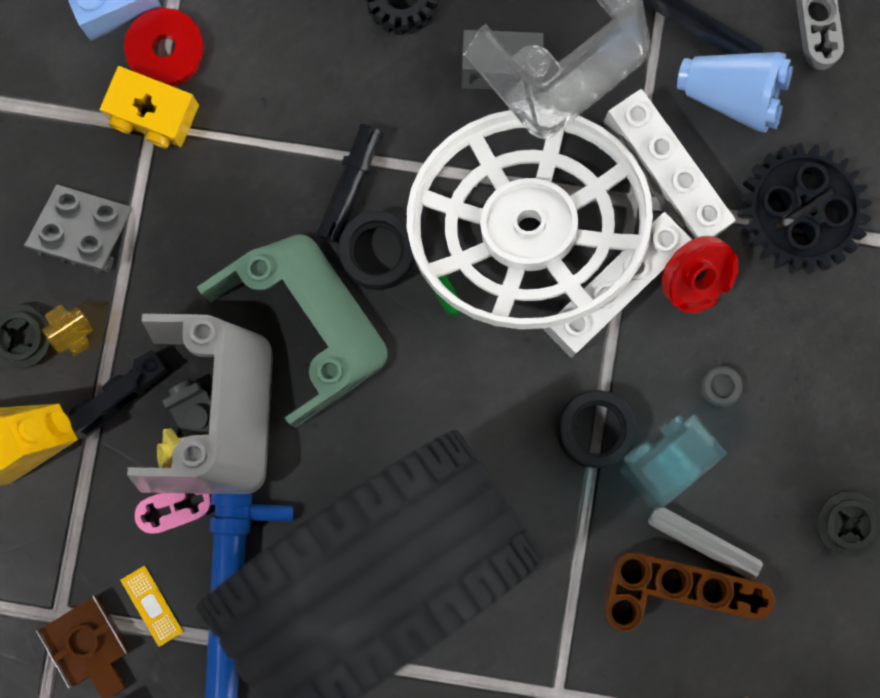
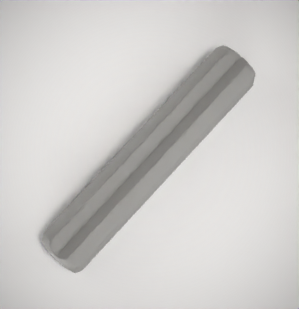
(705, 543)

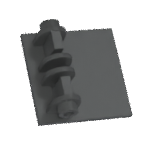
(78, 228)

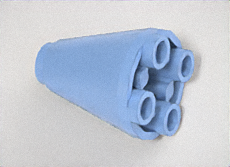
(739, 85)

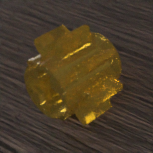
(67, 330)

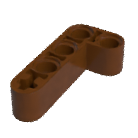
(688, 592)

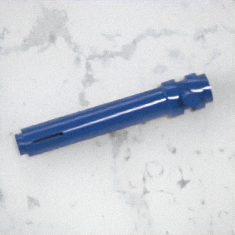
(229, 530)

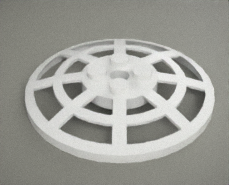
(528, 199)

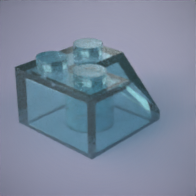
(673, 462)

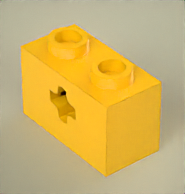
(133, 92)

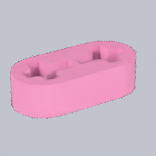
(174, 519)

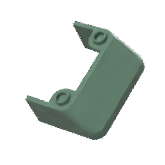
(352, 342)

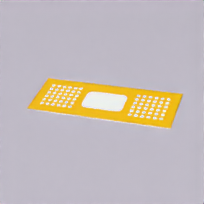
(151, 606)

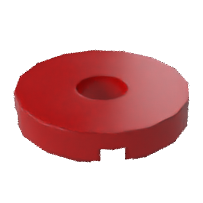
(160, 25)
(685, 265)

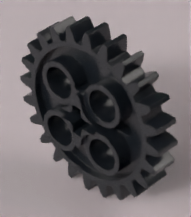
(824, 237)

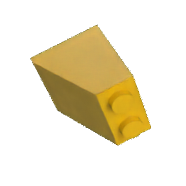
(31, 437)

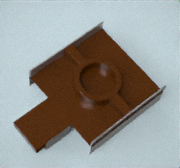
(86, 645)

